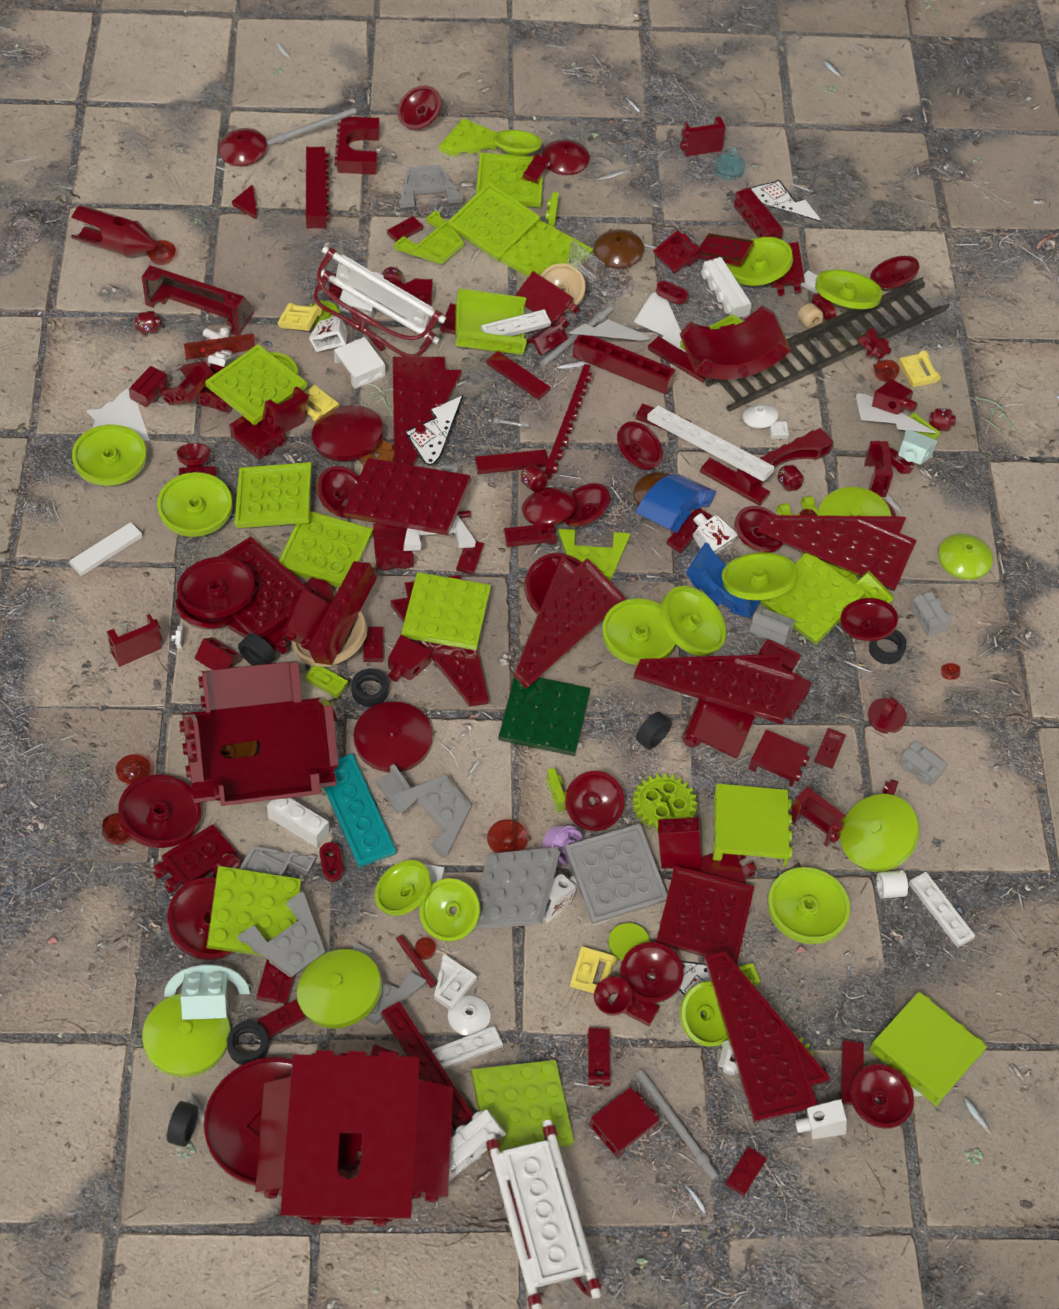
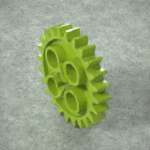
(649, 809)

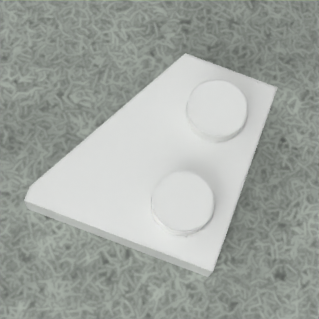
(452, 982)

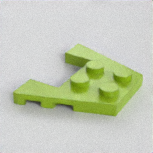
(437, 246)
(604, 558)

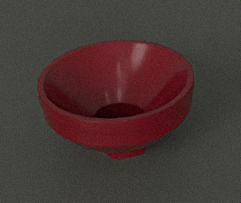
(193, 454)
(612, 986)

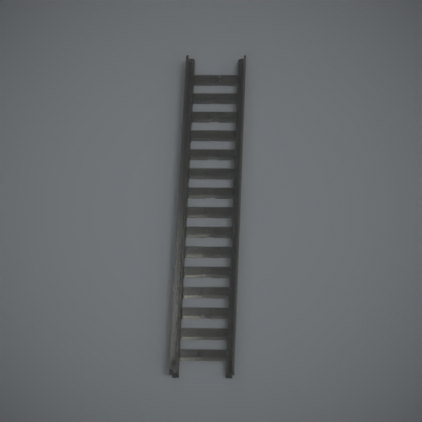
(831, 326)

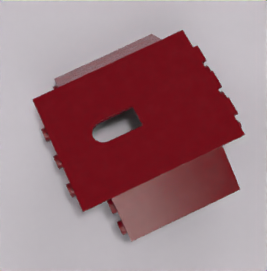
(264, 707)
(370, 1094)

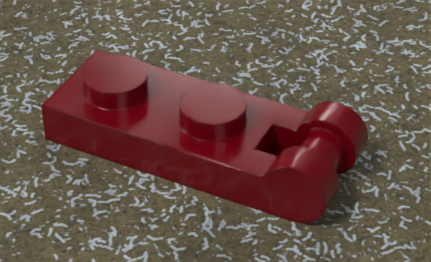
(529, 535)
(599, 1056)

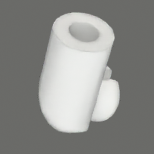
(224, 332)

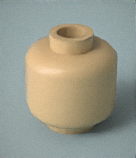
(810, 315)

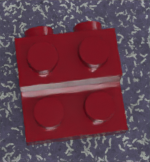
(677, 251)

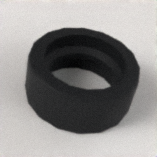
(256, 650)
(887, 657)
(369, 675)
(653, 730)
(240, 1029)
(182, 1123)

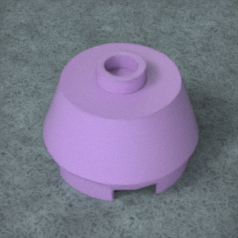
(560, 837)

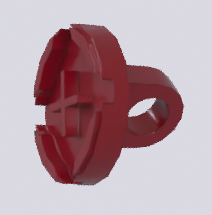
(886, 715)

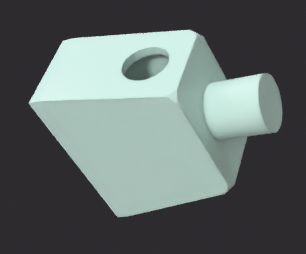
(916, 447)

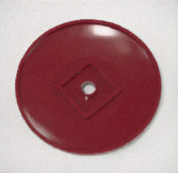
(235, 1116)

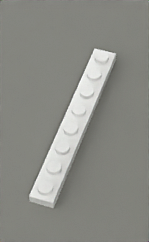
(711, 443)

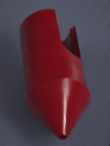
(124, 238)

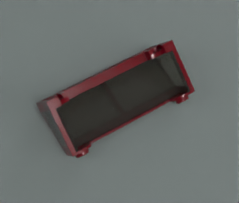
(165, 285)

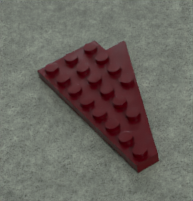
(417, 388)
(847, 542)
(570, 610)
(457, 664)
(735, 681)
(768, 1056)

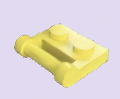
(299, 317)
(914, 371)
(320, 401)
(587, 966)

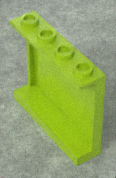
(481, 308)
(751, 822)
(928, 1048)

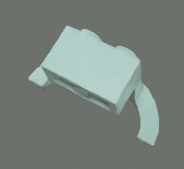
(205, 990)

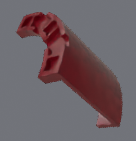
(736, 349)

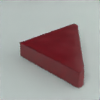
(246, 202)

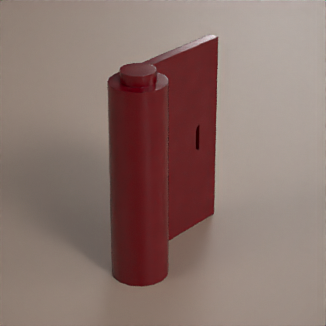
(717, 728)

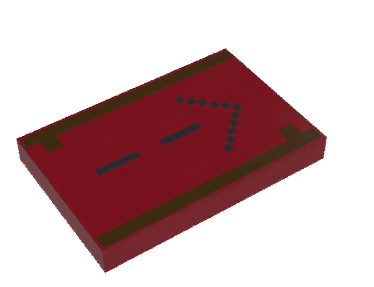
(730, 249)

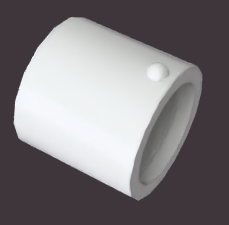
(892, 884)

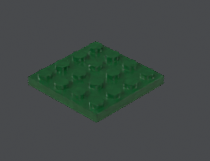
(545, 715)

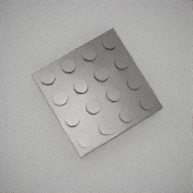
(615, 873)
(516, 887)

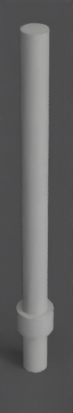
(280, 138)
(597, 319)
(701, 1158)

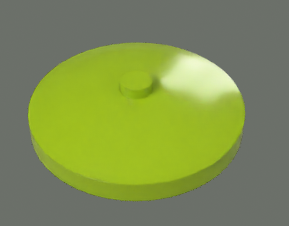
(765, 262)
(848, 289)
(109, 455)
(853, 502)
(194, 504)
(759, 576)
(693, 621)
(636, 632)
(880, 832)
(808, 905)
(339, 988)
(183, 1045)

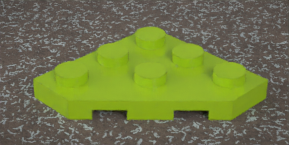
(468, 138)

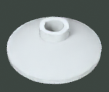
(760, 416)
(469, 1024)

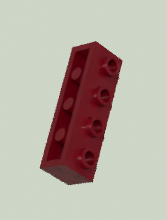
(756, 214)

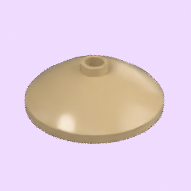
(567, 279)

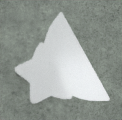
(120, 412)

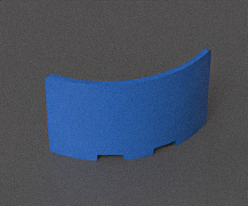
(672, 499)
(706, 574)

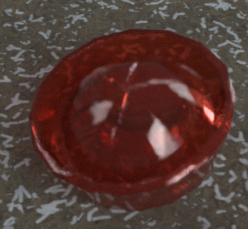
(163, 254)
(132, 768)

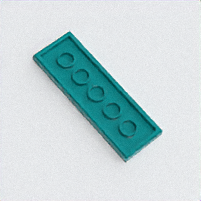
(358, 814)

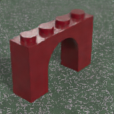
(352, 130)

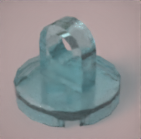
(729, 164)

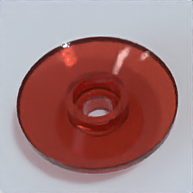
(510, 831)

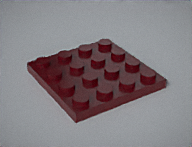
(704, 914)

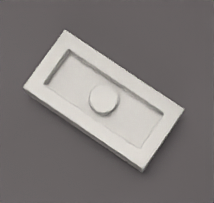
(222, 358)

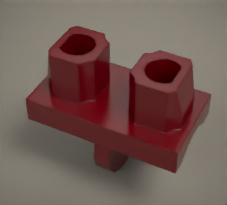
(874, 345)

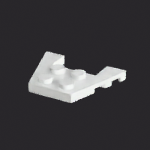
(463, 536)

